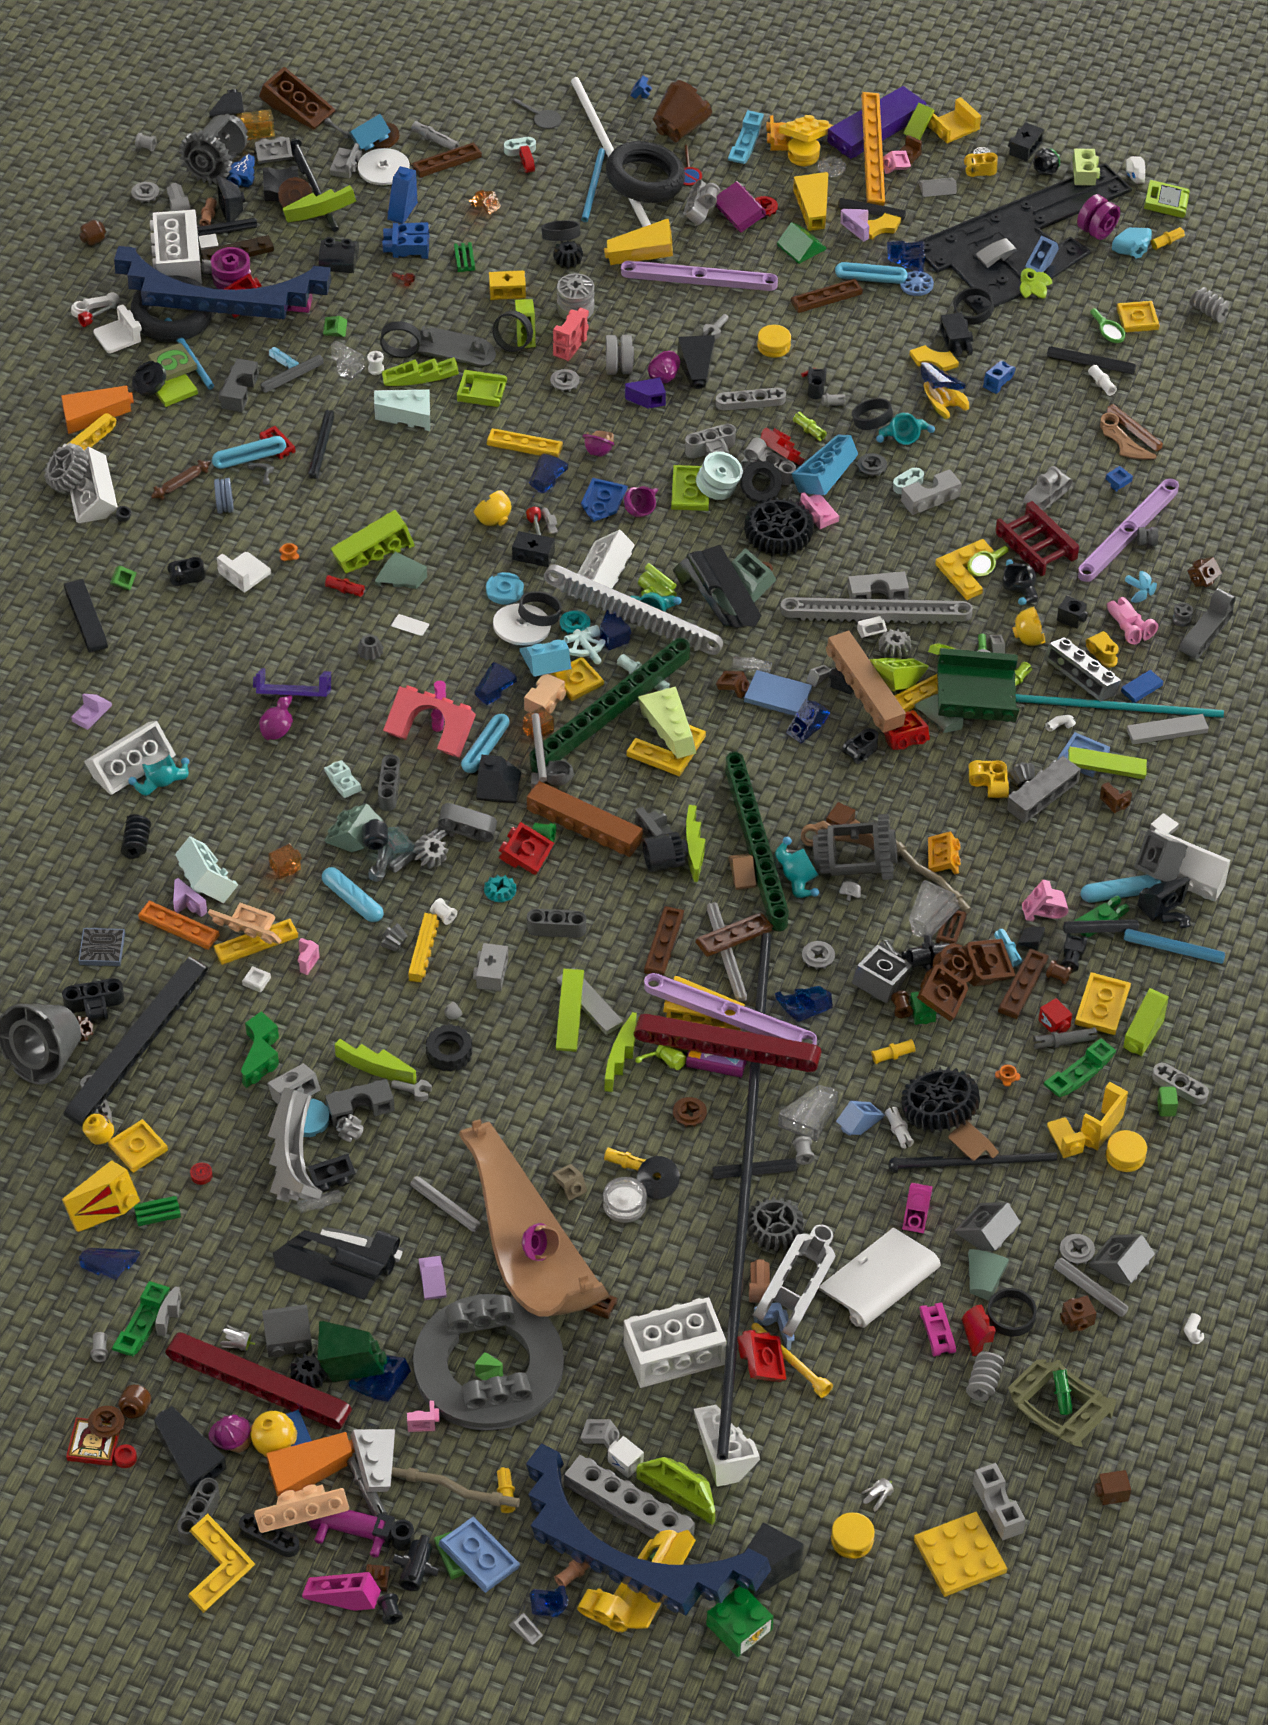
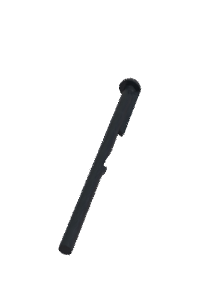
(305, 169)
(938, 1161)

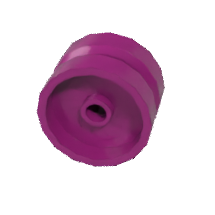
(1098, 217)
(229, 266)

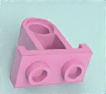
(1045, 902)

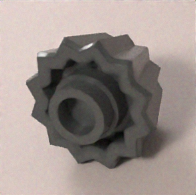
(370, 647)
(1021, 773)
(394, 937)

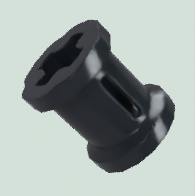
(390, 1608)

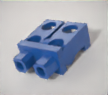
(407, 239)

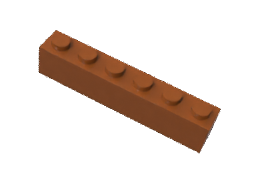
(584, 819)

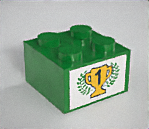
(739, 1620)

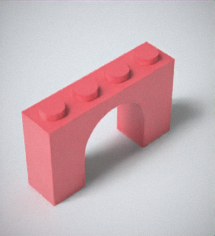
(410, 703)

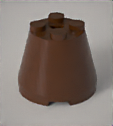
(681, 111)

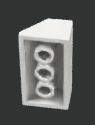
(95, 494)
(607, 559)
(125, 757)
(1204, 869)

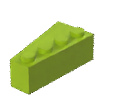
(373, 542)

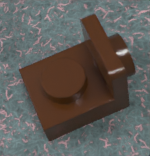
(912, 147)
(733, 681)
(1113, 798)

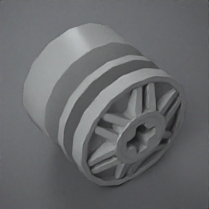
(575, 292)

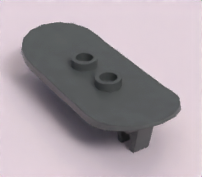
(451, 344)

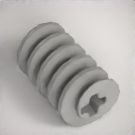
(1209, 304)
(984, 1376)

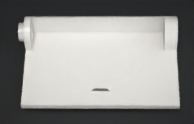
(880, 1276)

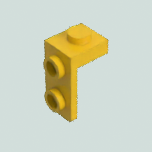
(1065, 1138)

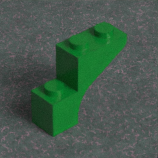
(262, 1056)

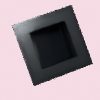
(1032, 937)

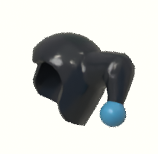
(1020, 579)

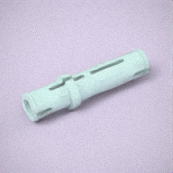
(630, 665)

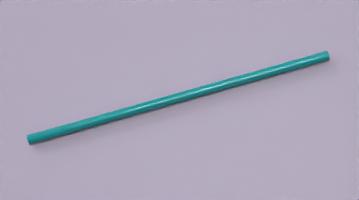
(1119, 705)

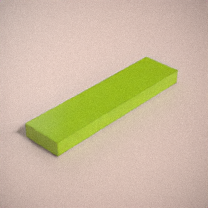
(1108, 762)

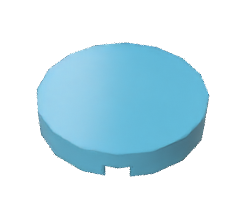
(504, 588)
(316, 1118)

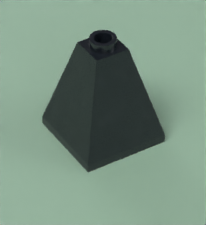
(696, 358)

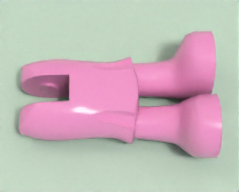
(1131, 621)

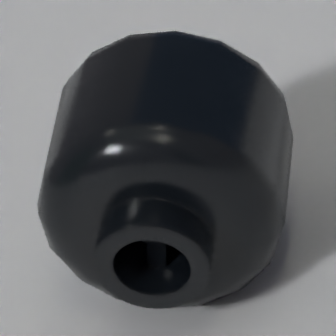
(375, 834)

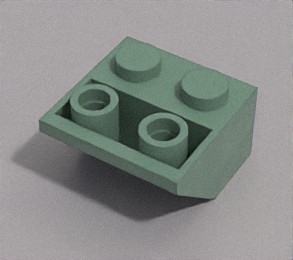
(348, 829)

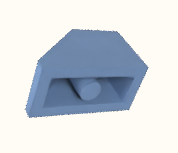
(1042, 254)
(859, 1117)

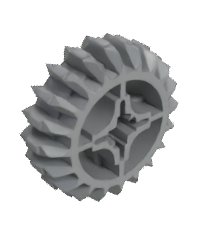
(66, 467)

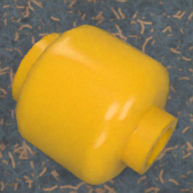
(98, 1128)

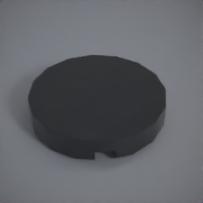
(149, 378)

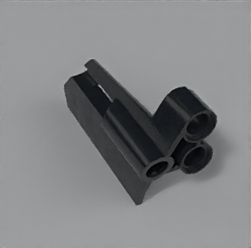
(714, 570)
(352, 1268)

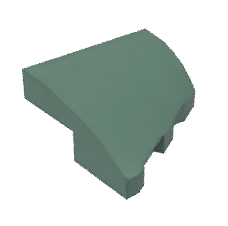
(402, 572)
(930, 708)
(985, 1272)

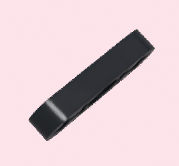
(273, 1544)

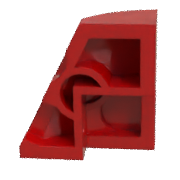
(977, 1329)

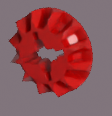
(768, 203)

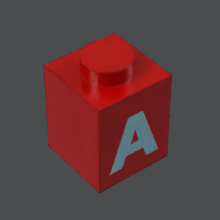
(1055, 1016)

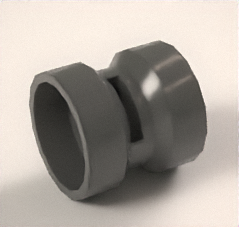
(1147, 536)

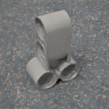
(757, 451)

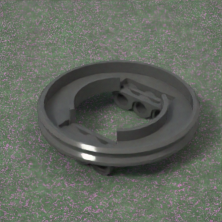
(498, 1400)

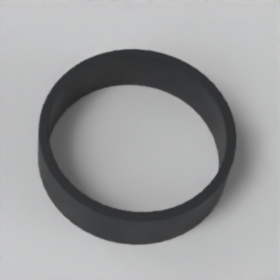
(560, 230)
(972, 320)
(403, 326)
(501, 342)
(874, 423)
(538, 620)
(1015, 1293)

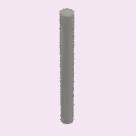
(539, 747)

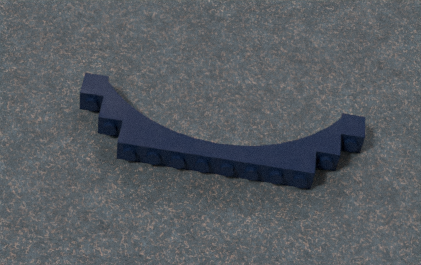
(265, 302)
(664, 1583)

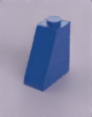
(403, 195)

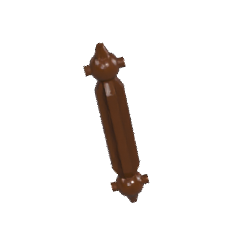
(180, 479)

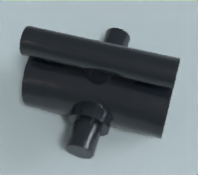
(923, 955)
(416, 1564)

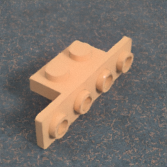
(250, 920)
(301, 1507)

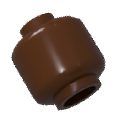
(92, 232)
(134, 1401)

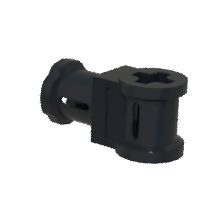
(1073, 951)

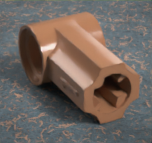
(759, 1280)

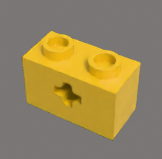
(507, 285)

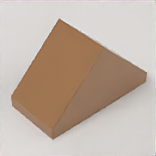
(742, 871)

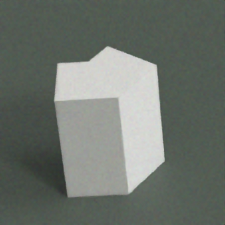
(871, 627)

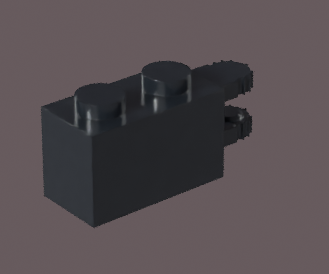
(956, 333)

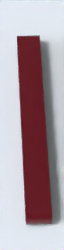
(727, 1042)
(258, 1380)

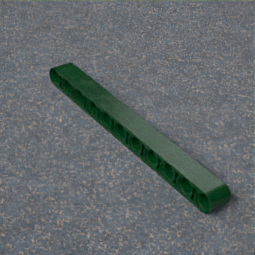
(613, 702)
(756, 841)

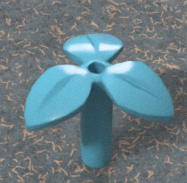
(1142, 584)

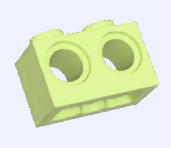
(1085, 167)

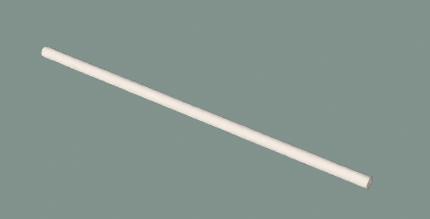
(605, 141)

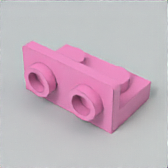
(821, 511)

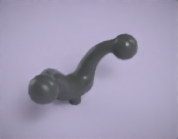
(268, 469)

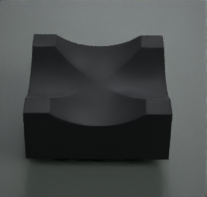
(274, 178)

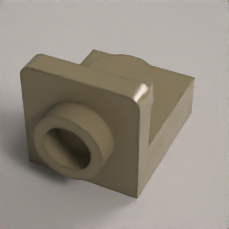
(571, 1181)

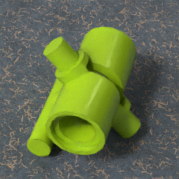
(656, 582)

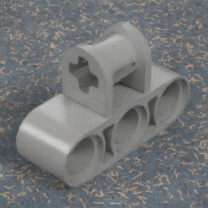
(700, 200)
(710, 440)
(1048, 488)

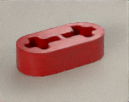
(527, 159)

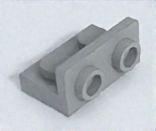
(273, 150)
(345, 162)

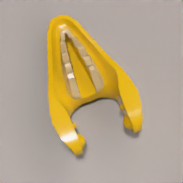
(944, 397)

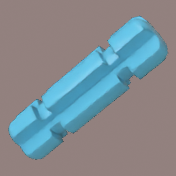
(282, 358)

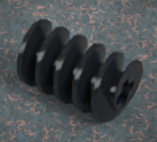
(135, 836)

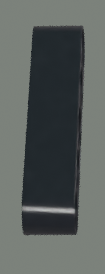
(85, 615)

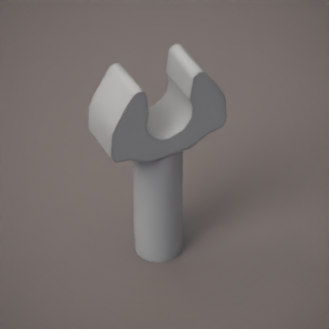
(715, 329)
(550, 520)
(415, 1089)

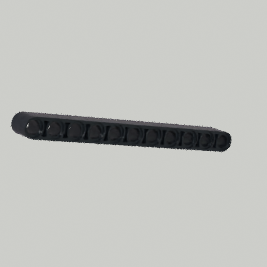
(136, 1041)

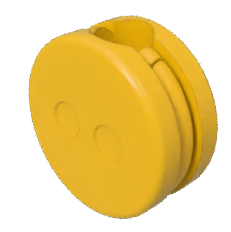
(803, 153)
(774, 341)
(1126, 1151)
(852, 1535)

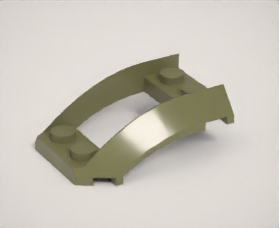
(1093, 1411)

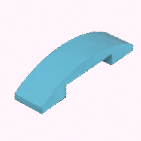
(747, 138)

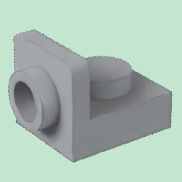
(599, 1432)

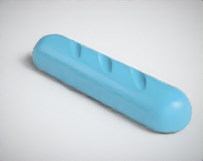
(871, 273)
(248, 452)
(485, 742)
(1120, 887)
(352, 894)

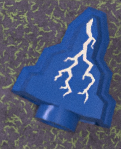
(242, 172)

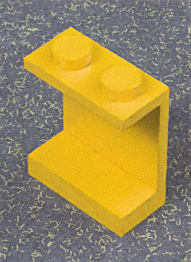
(957, 122)
(1113, 1108)

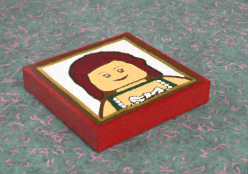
(88, 1447)

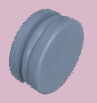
(223, 495)

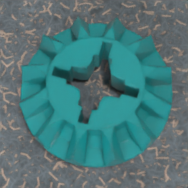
(572, 617)
(505, 893)

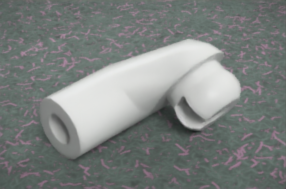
(1059, 720)
(1191, 1329)

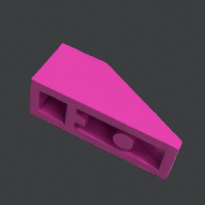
(346, 1591)

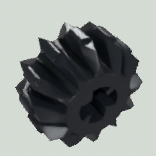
(568, 254)
(308, 1371)

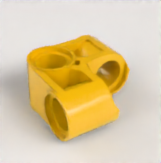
(990, 774)

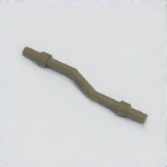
(902, 851)
(494, 1499)

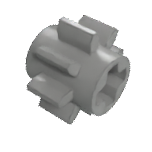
(349, 1128)

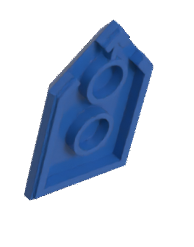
(603, 498)

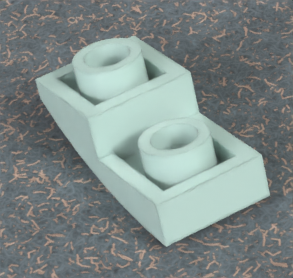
(342, 779)

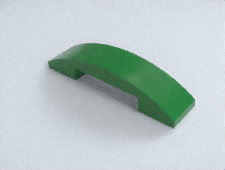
(1082, 1070)
(142, 1321)

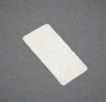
(410, 625)

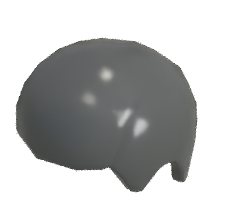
(558, 772)

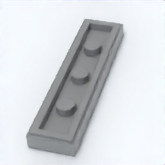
(1167, 729)
(597, 1009)

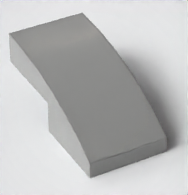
(998, 250)
(169, 1308)

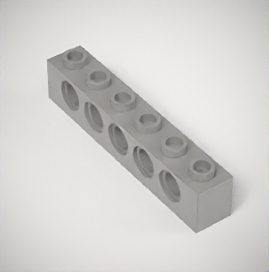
(615, 1503)

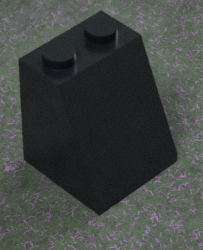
(782, 1551)

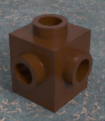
(1204, 572)
(1078, 1314)

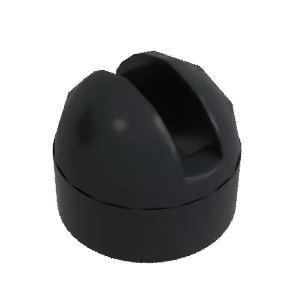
(123, 513)

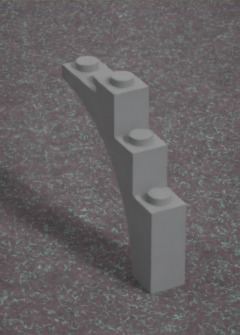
(288, 1130)

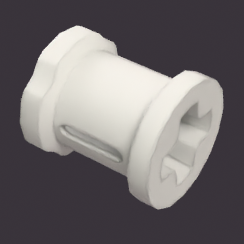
(375, 359)
(443, 911)

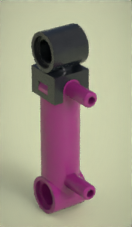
(379, 1529)

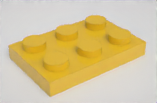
(805, 128)
(1102, 1003)

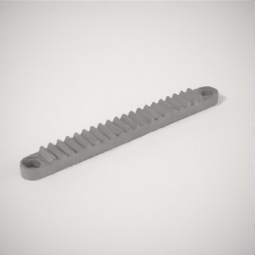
(869, 608)
(632, 609)

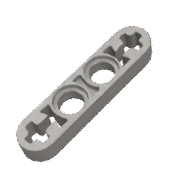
(751, 401)

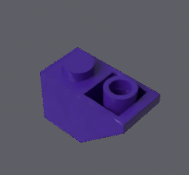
(646, 393)

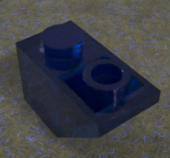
(614, 631)
(807, 720)

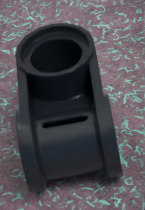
(816, 382)
(188, 570)
(861, 745)

